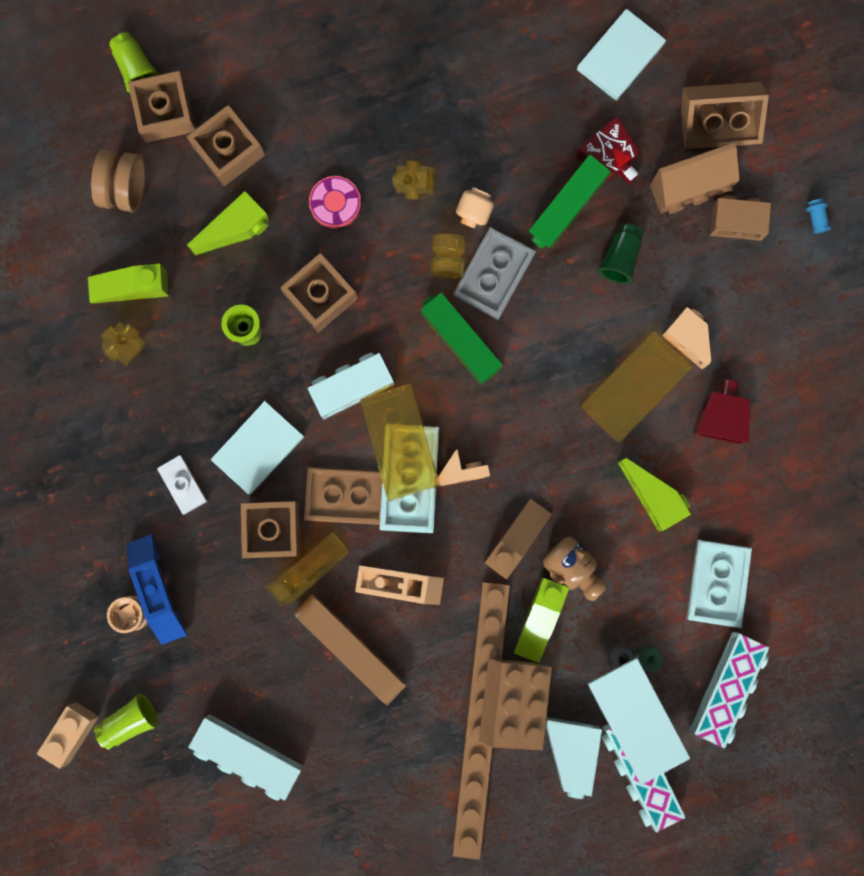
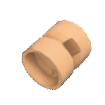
(126, 615)

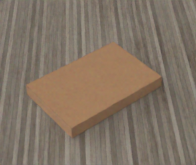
(343, 496)

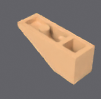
(399, 585)

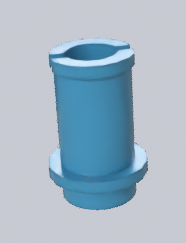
(818, 216)

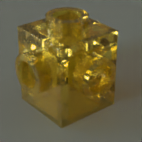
(414, 180)
(122, 352)

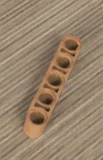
(349, 649)

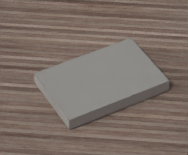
(494, 273)

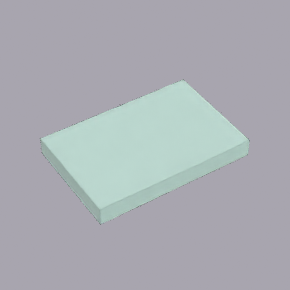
(621, 54)
(257, 448)
(719, 583)

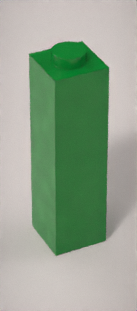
(569, 202)
(460, 338)

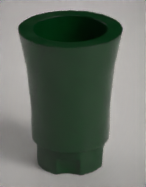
(622, 255)

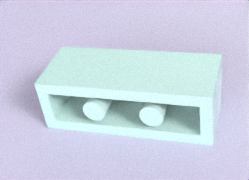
(350, 385)

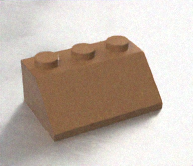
(723, 115)
(696, 179)

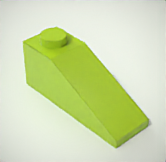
(235, 224)
(129, 284)
(659, 500)
(541, 619)

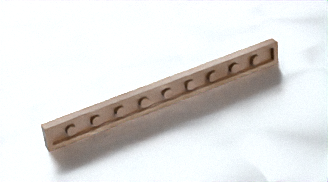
(477, 754)

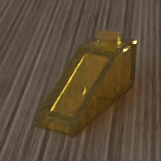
(306, 570)

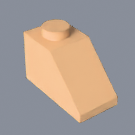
(691, 337)

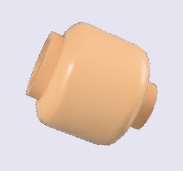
(474, 207)

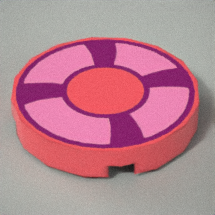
(335, 202)

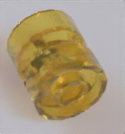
(448, 254)

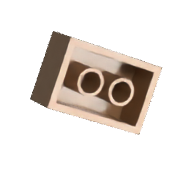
(515, 704)

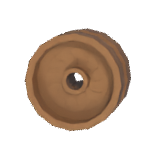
(118, 180)

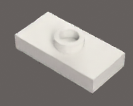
(182, 485)

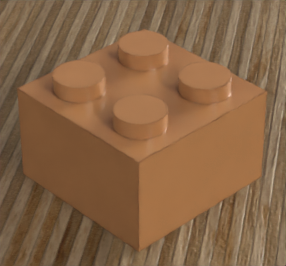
(162, 106)
(226, 145)
(319, 292)
(270, 529)

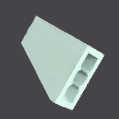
(575, 754)

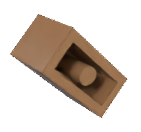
(740, 218)

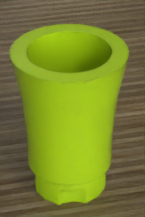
(131, 59)
(236, 319)
(127, 722)

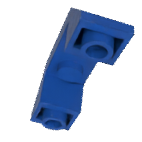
(152, 591)

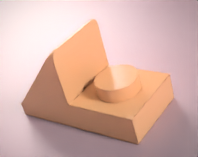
(453, 474)

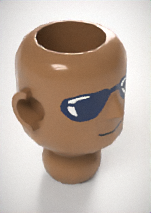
(574, 567)

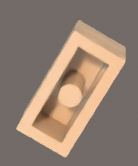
(67, 735)

